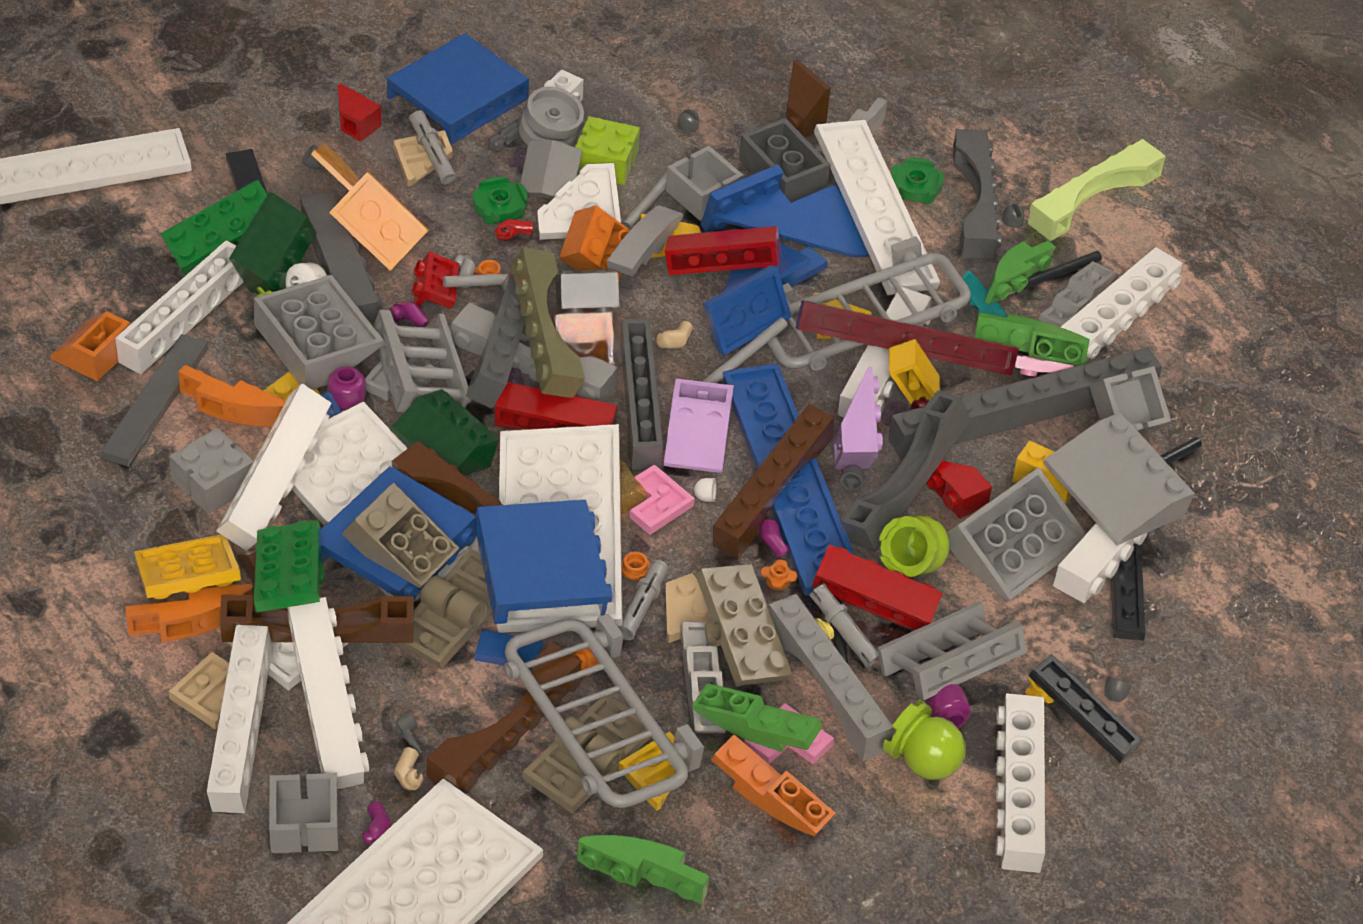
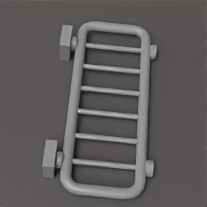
(905, 258)
(605, 645)

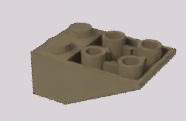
(400, 537)

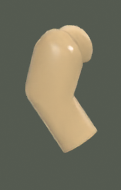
(675, 338)
(404, 770)

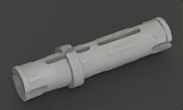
(420, 124)
(654, 575)
(840, 619)

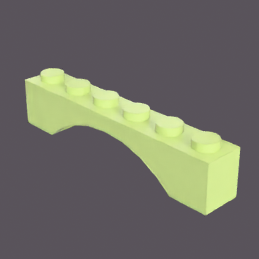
(1131, 167)

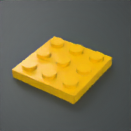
(187, 566)

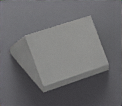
(549, 167)

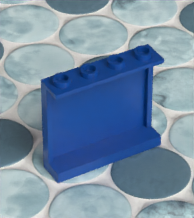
(460, 86)
(450, 518)
(541, 557)

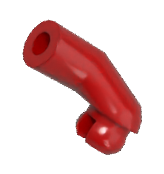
(511, 228)

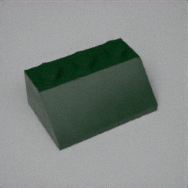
(272, 245)
(449, 430)

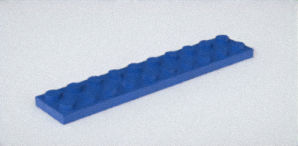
(805, 504)

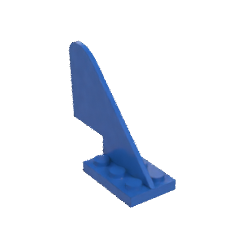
(814, 220)
(751, 301)

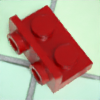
(429, 280)

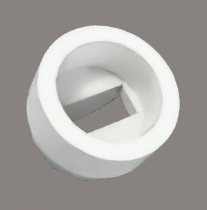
(706, 489)

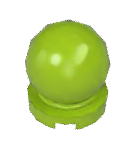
(914, 545)
(929, 744)

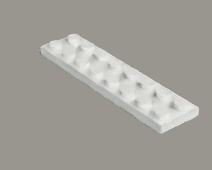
(92, 165)
(871, 197)

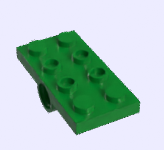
(206, 230)
(288, 566)

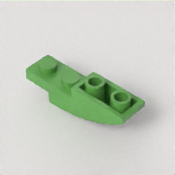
(1016, 267)
(1035, 337)
(752, 720)
(635, 858)

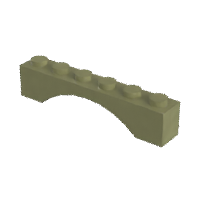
(556, 365)

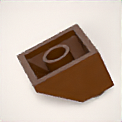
(807, 100)

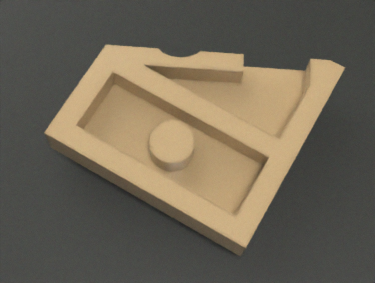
(414, 159)
(683, 603)
(203, 689)

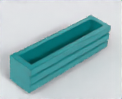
(977, 297)

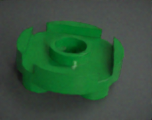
(929, 183)
(495, 211)

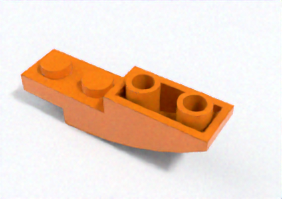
(236, 404)
(184, 617)
(774, 793)

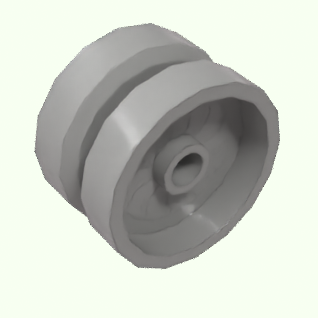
(551, 115)

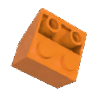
(592, 239)
(92, 346)

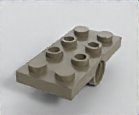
(450, 611)
(742, 625)
(557, 772)

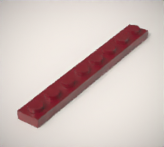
(889, 333)

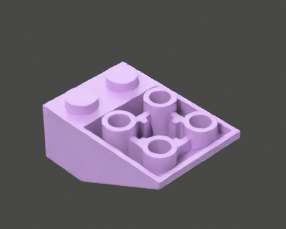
(698, 425)
(857, 436)

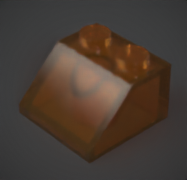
(587, 334)

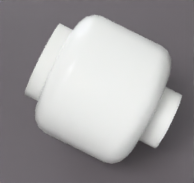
(303, 273)

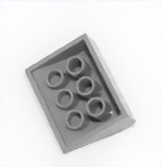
(315, 329)
(1120, 479)
(1017, 536)

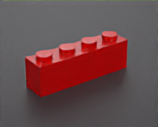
(723, 250)
(529, 409)
(877, 589)

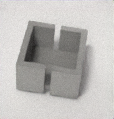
(707, 173)
(1135, 396)
(210, 470)
(303, 821)

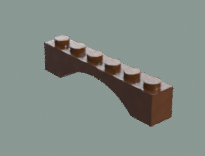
(442, 478)
(747, 511)
(376, 621)
(466, 757)

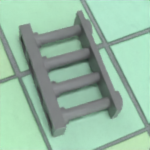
(400, 373)
(959, 664)

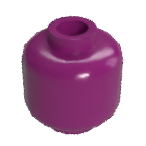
(347, 387)
(950, 704)

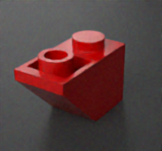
(357, 114)
(960, 487)

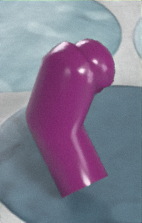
(410, 311)
(771, 535)
(379, 824)

